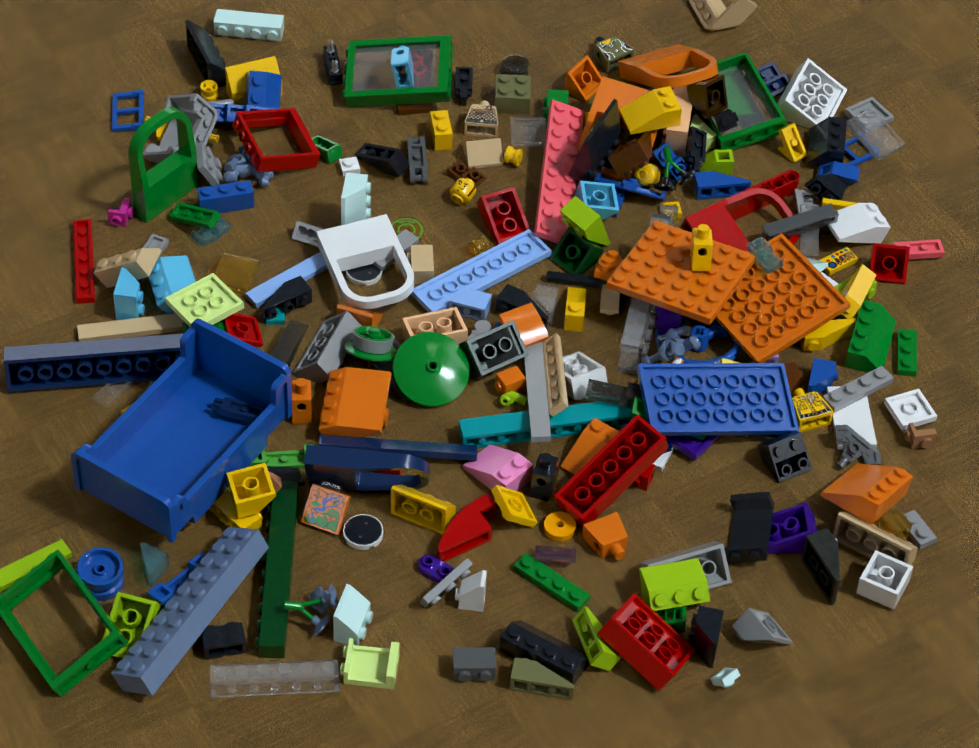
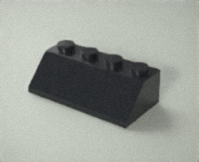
(205, 53)
(529, 642)

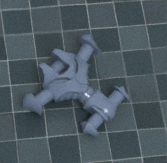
(241, 166)
(672, 345)

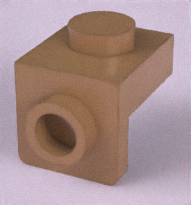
(920, 438)

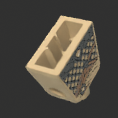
(482, 121)

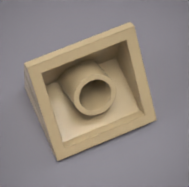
(483, 153)

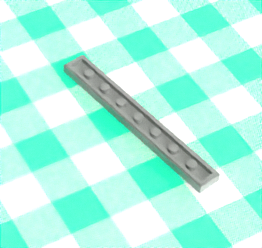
(537, 394)

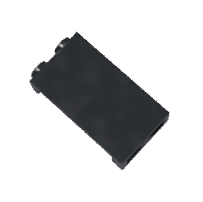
(750, 527)

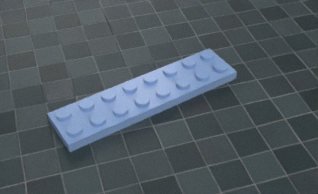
(482, 271)

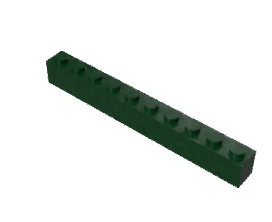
(277, 572)

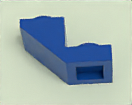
(659, 156)
(846, 173)

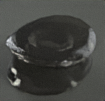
(514, 65)

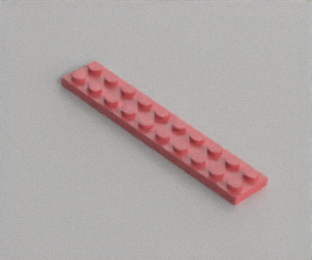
(556, 186)

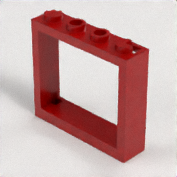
(275, 117)

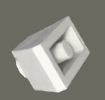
(472, 592)

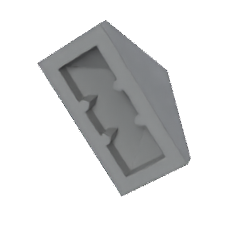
(306, 233)

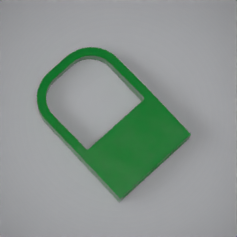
(169, 179)

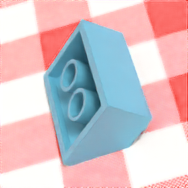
(168, 277)

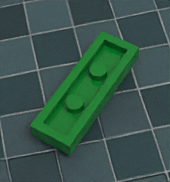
(194, 215)
(907, 352)

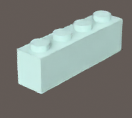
(248, 25)

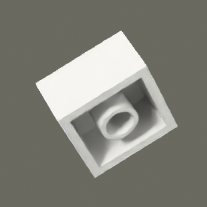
(884, 579)

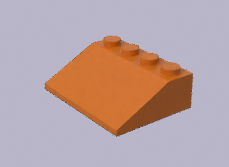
(354, 402)
(869, 490)

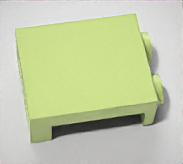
(370, 665)

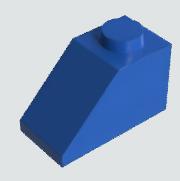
(822, 375)

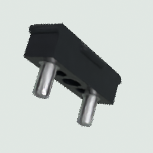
(332, 64)

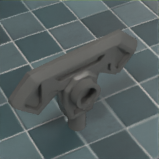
(855, 447)

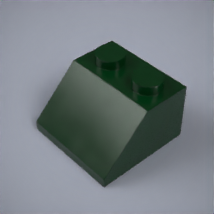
(576, 253)

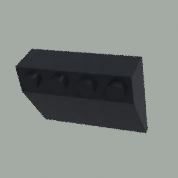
(598, 145)

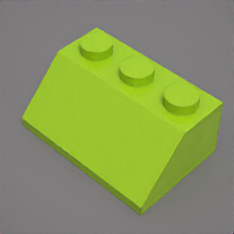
(674, 584)

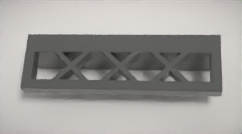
(801, 222)

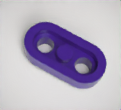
(435, 569)

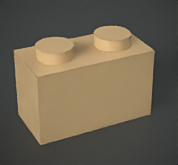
(421, 262)

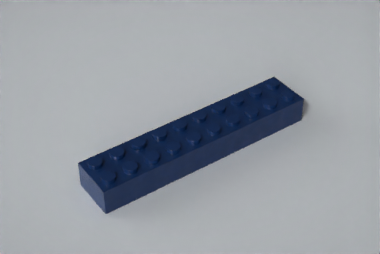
(89, 362)

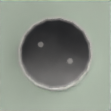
(363, 275)
(363, 532)

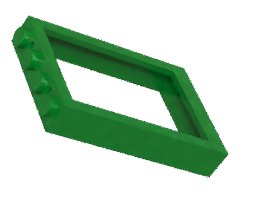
(88, 662)

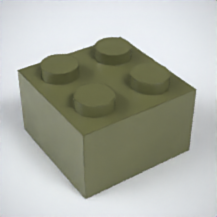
(512, 94)

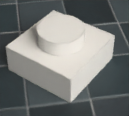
(349, 165)

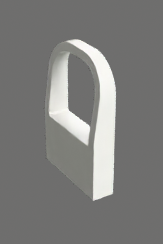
(361, 245)

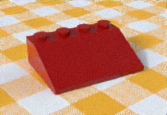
(646, 642)

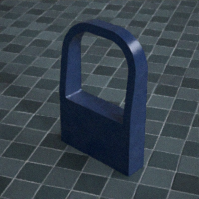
(346, 465)

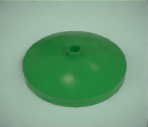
(425, 385)

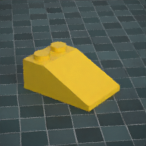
(652, 111)

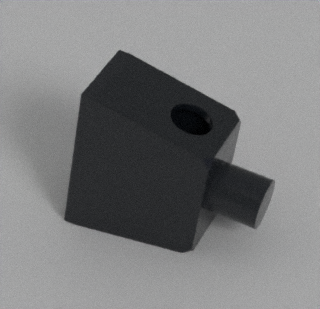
(548, 469)

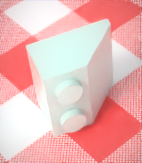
(351, 616)

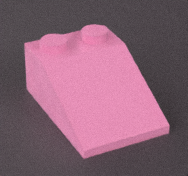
(500, 468)

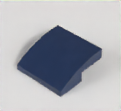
(773, 78)

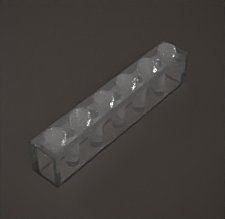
(274, 678)

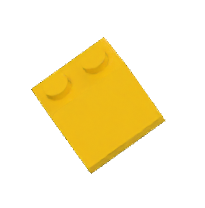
(250, 489)

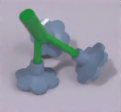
(320, 601)

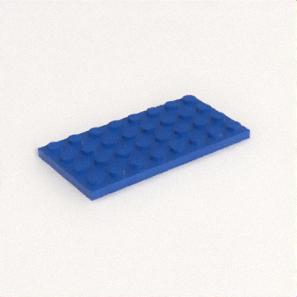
(717, 398)

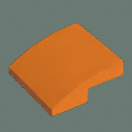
(527, 322)

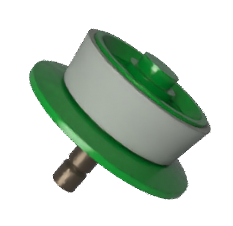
(371, 344)

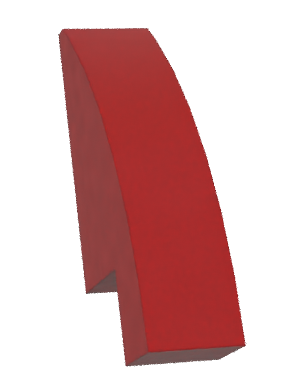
(468, 528)

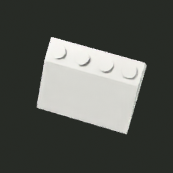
(810, 96)

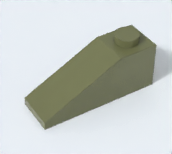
(534, 678)

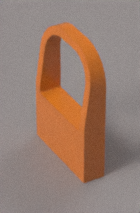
(652, 67)
(624, 94)

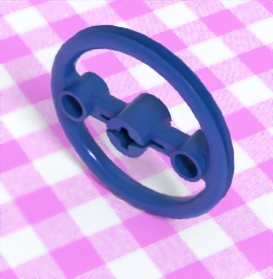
(704, 335)

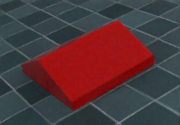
(244, 328)

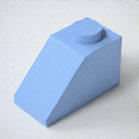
(472, 304)

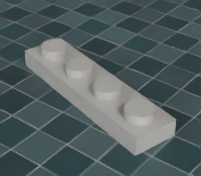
(858, 389)

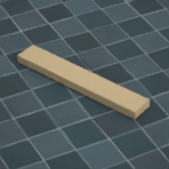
(130, 327)
(554, 375)

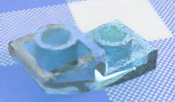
(206, 236)
(764, 255)

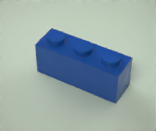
(226, 196)

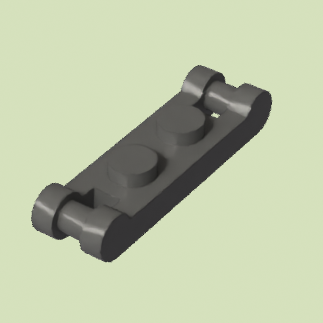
(417, 159)

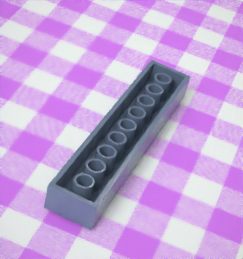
(189, 611)

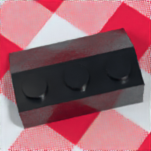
(827, 141)

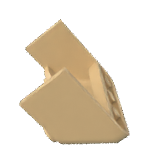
(716, 16)

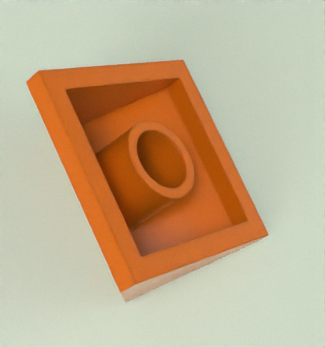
(582, 79)
(363, 316)

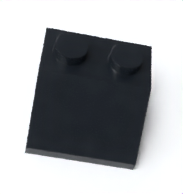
(705, 633)

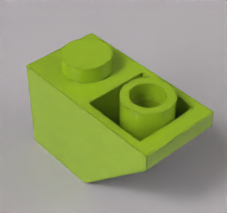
(719, 161)

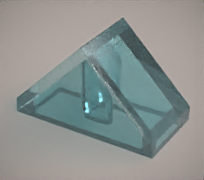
(154, 562)

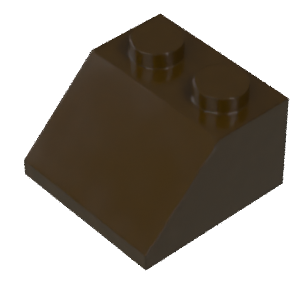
(708, 96)

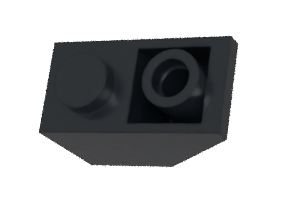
(826, 187)

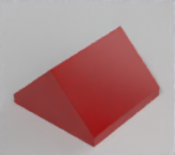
(889, 262)

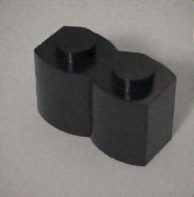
(223, 640)

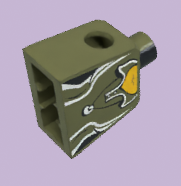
(610, 51)

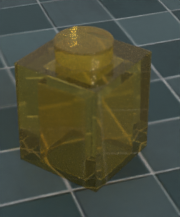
(895, 523)

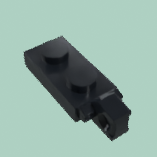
(463, 83)
(696, 148)

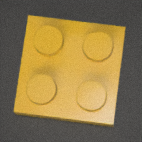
(514, 506)

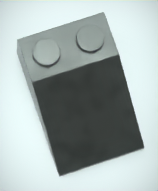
(494, 349)
(822, 562)

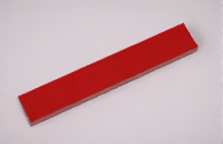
(84, 261)

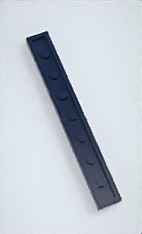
(413, 448)

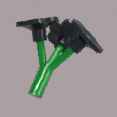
(666, 180)

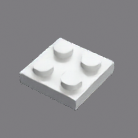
(910, 408)

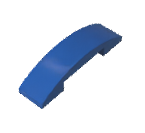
(164, 592)

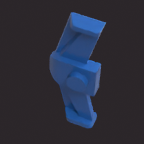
(632, 185)

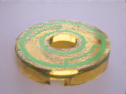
(410, 224)

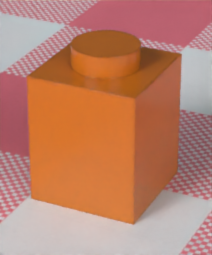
(510, 380)

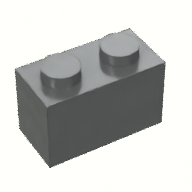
(474, 664)

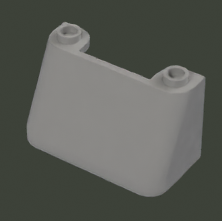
(202, 118)

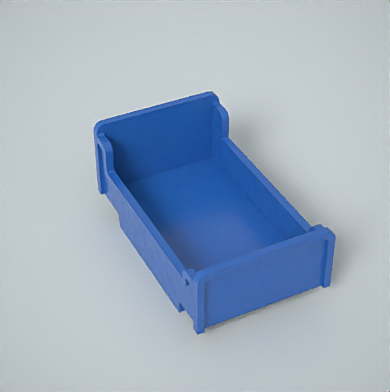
(170, 449)

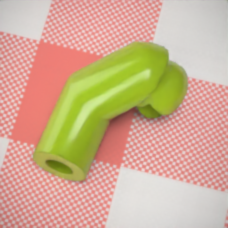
(512, 397)

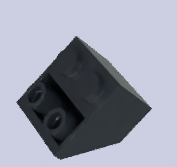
(785, 456)

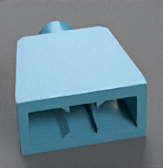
(401, 59)

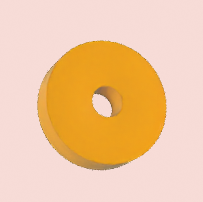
(557, 533)

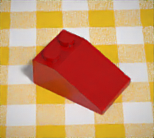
(502, 214)

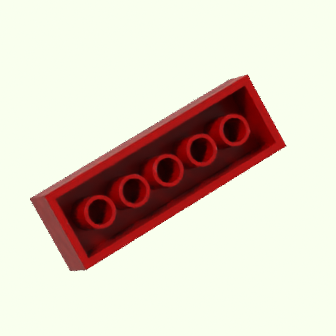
(611, 471)

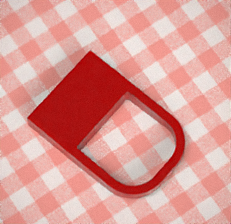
(722, 224)

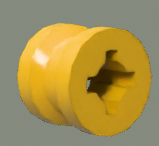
(209, 90)
(513, 156)

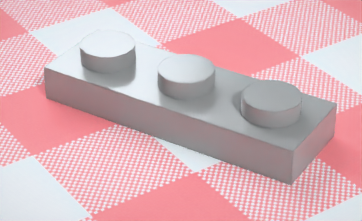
(447, 583)

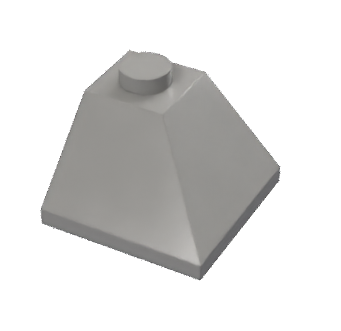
(760, 628)

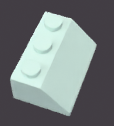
(355, 198)

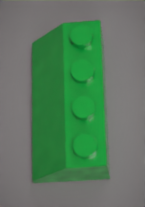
(870, 338)

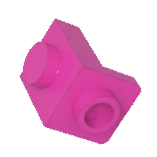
(121, 217)

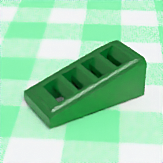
(328, 149)
(677, 612)

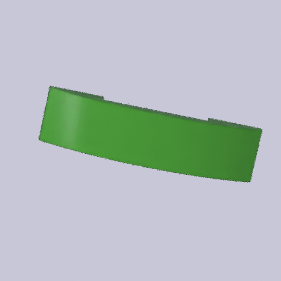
(291, 458)

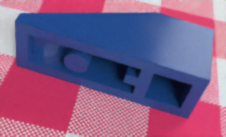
(717, 185)

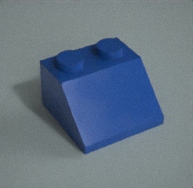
(263, 89)

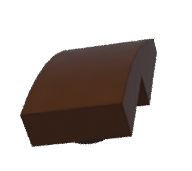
(460, 170)

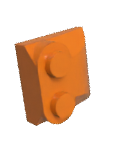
(607, 265)

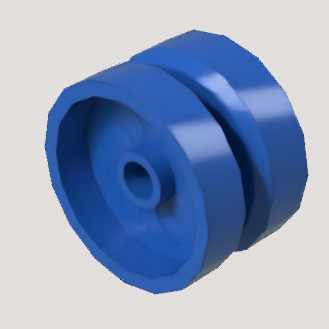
(102, 572)

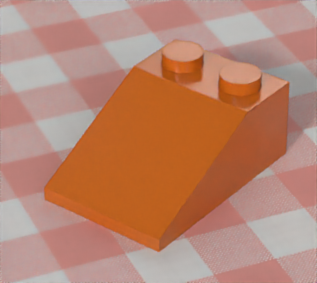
(588, 444)

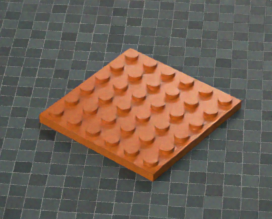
(662, 274)
(781, 306)

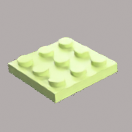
(206, 300)

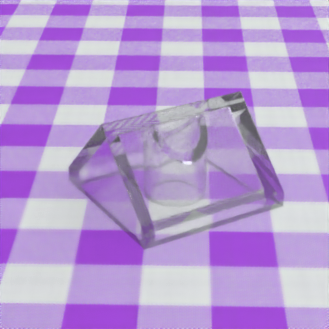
(527, 132)

